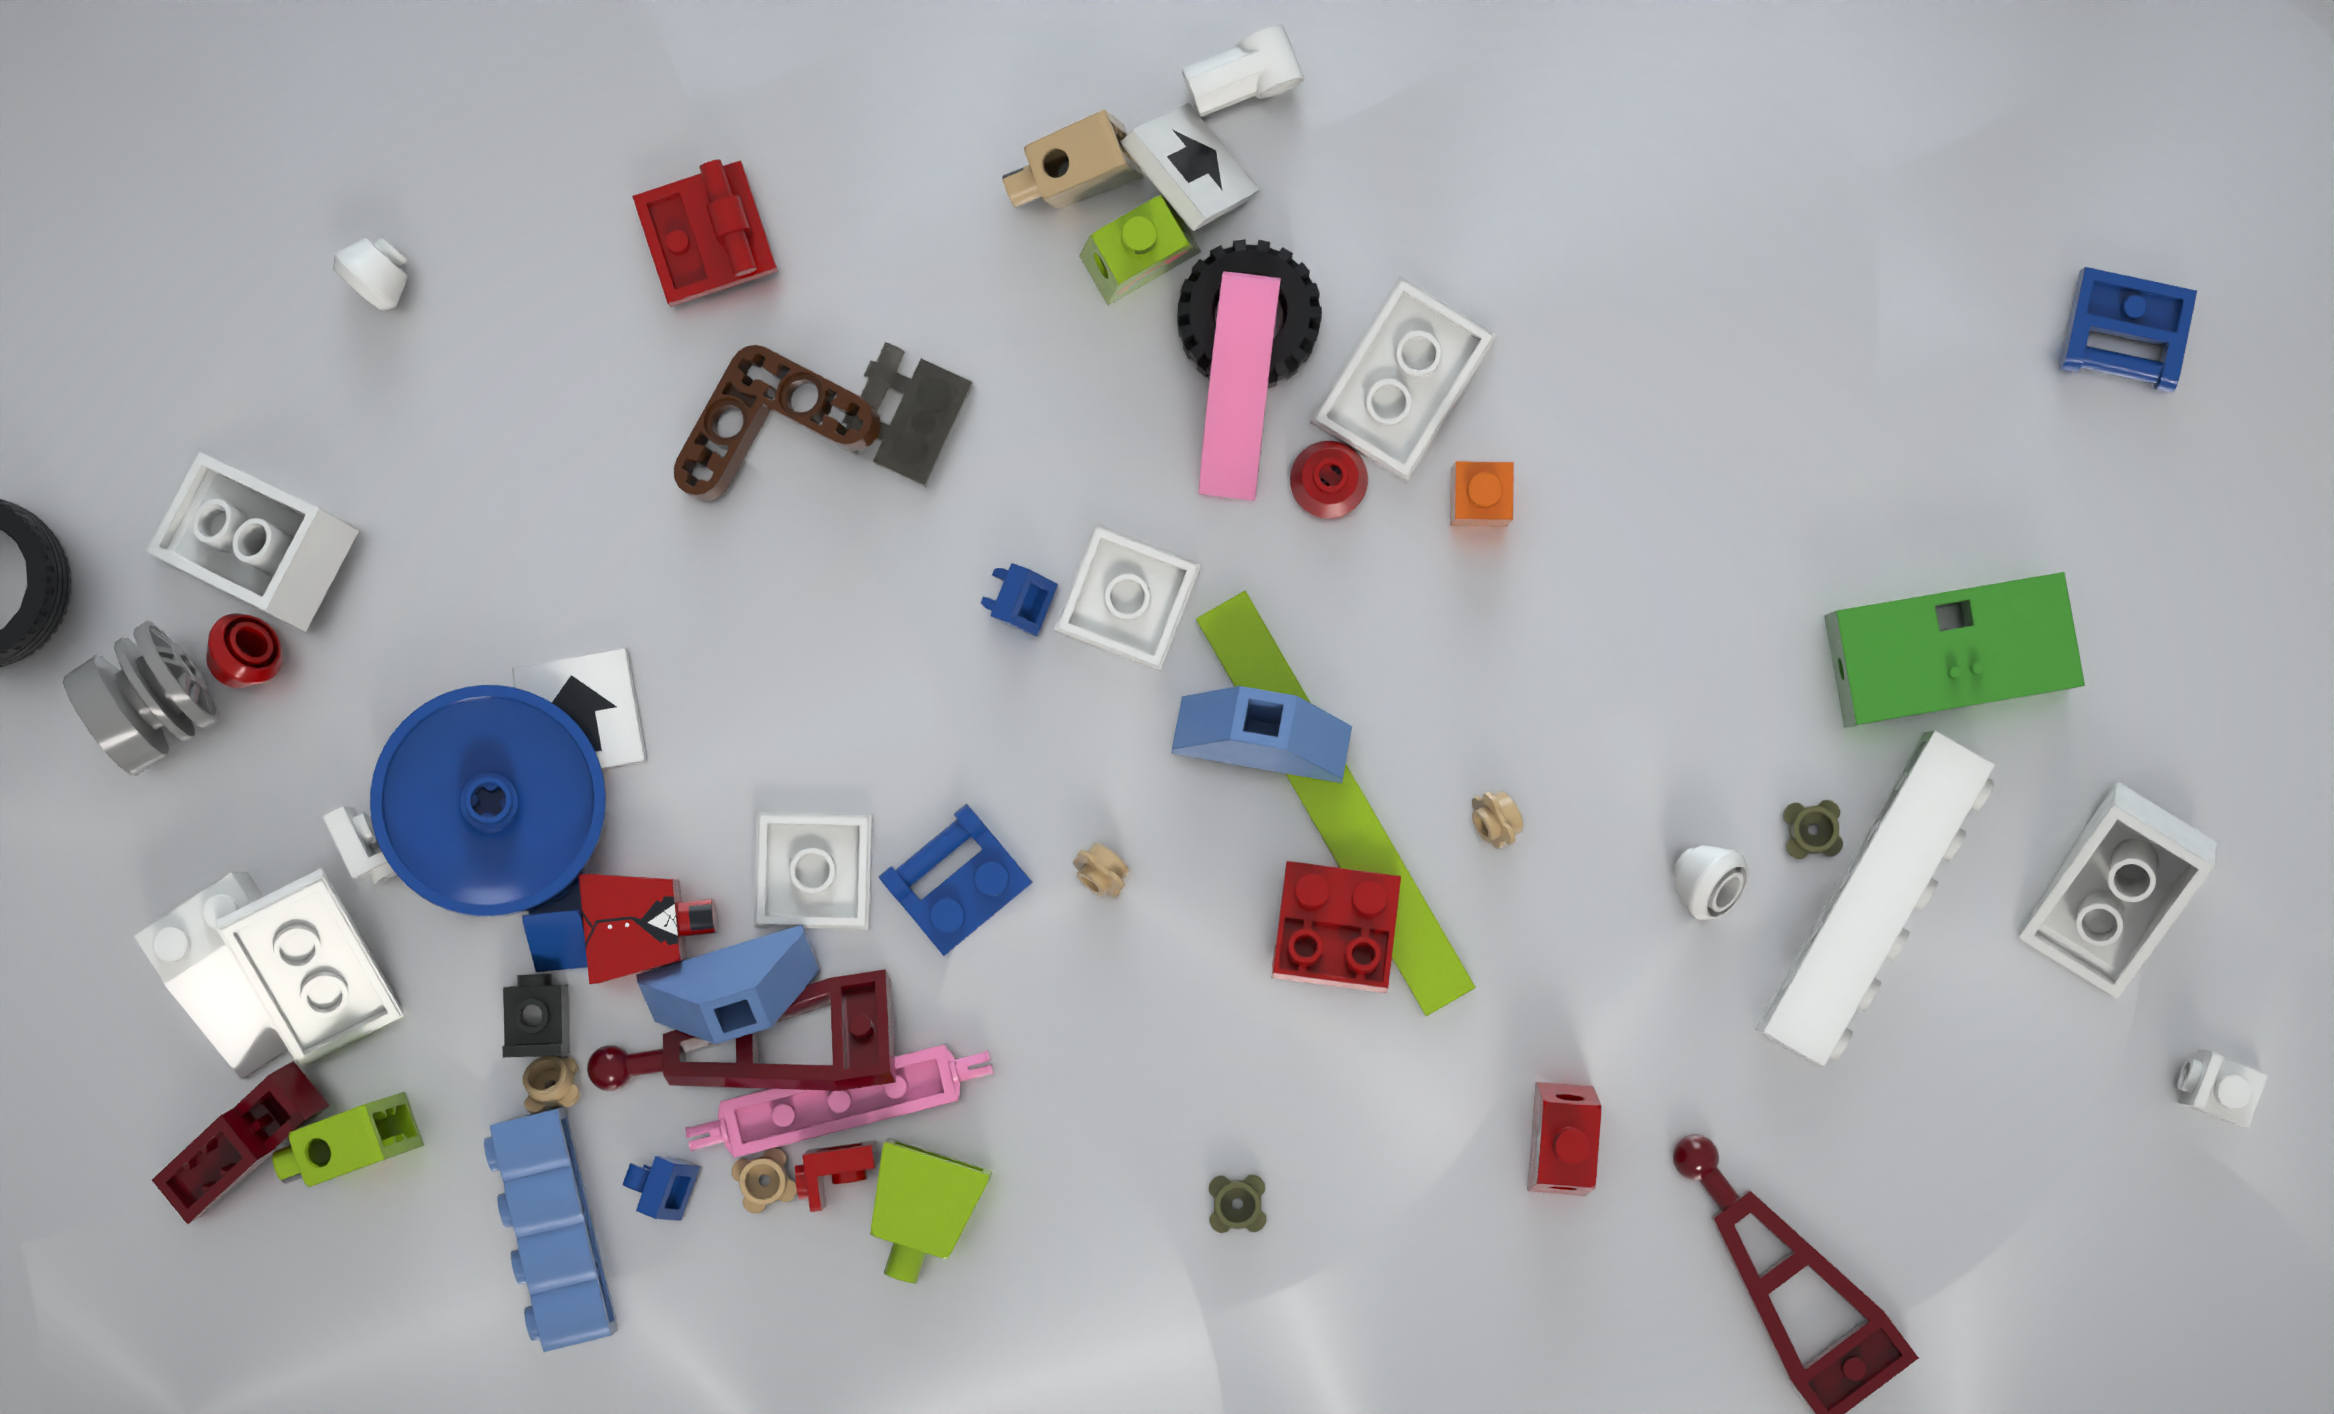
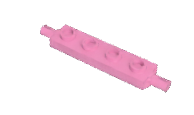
(791, 1115)

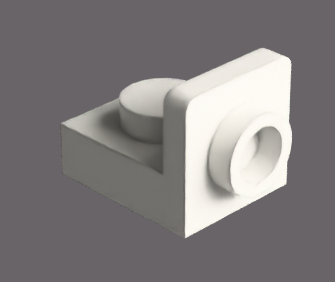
(355, 842)
(2221, 1087)

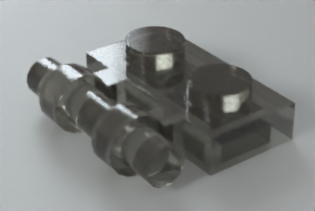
(923, 418)

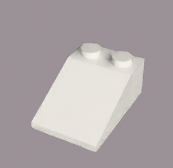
(253, 541)
(2119, 890)
(206, 977)

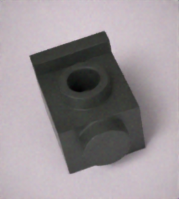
(552, 1033)

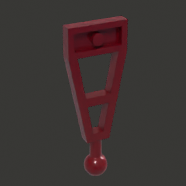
(859, 1047)
(1850, 1366)

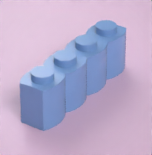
(553, 1229)

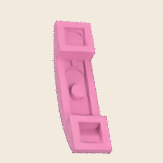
(1238, 385)

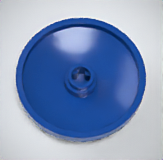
(488, 801)

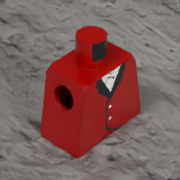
(638, 924)
(1564, 1139)

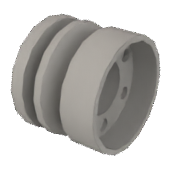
(132, 704)

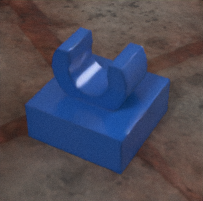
(1022, 598)
(663, 1186)

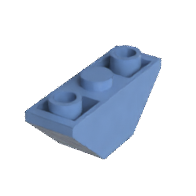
(1262, 732)
(733, 987)

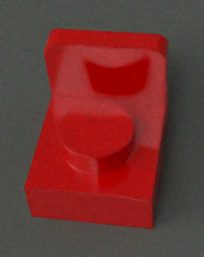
(843, 1162)

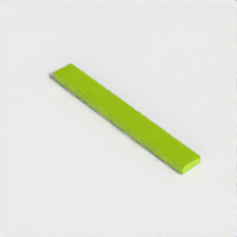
(1342, 811)

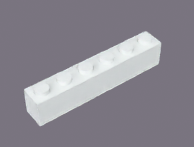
(1876, 897)

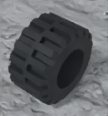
(1296, 295)

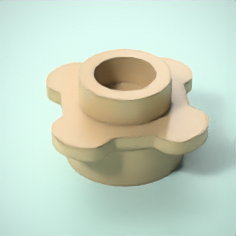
(1496, 818)
(1101, 870)
(545, 1073)
(748, 1174)

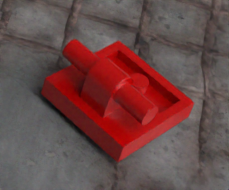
(705, 232)
(1336, 927)

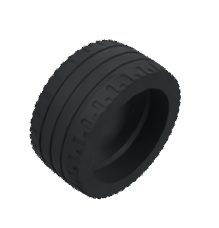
(47, 584)

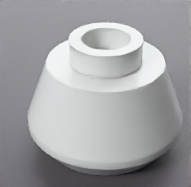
(373, 271)
(1710, 880)

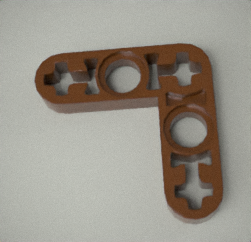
(756, 401)

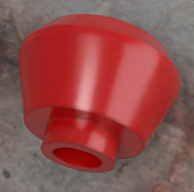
(1344, 489)
(243, 651)

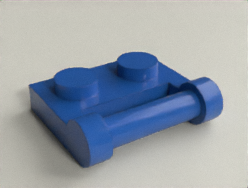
(2134, 311)
(969, 894)

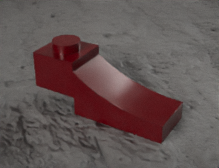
(239, 1141)

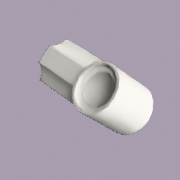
(1257, 67)

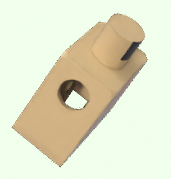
(1094, 158)

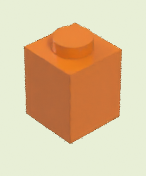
(1481, 493)

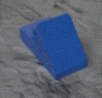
(557, 931)

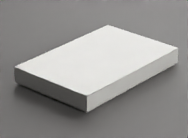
(1403, 378)
(309, 968)

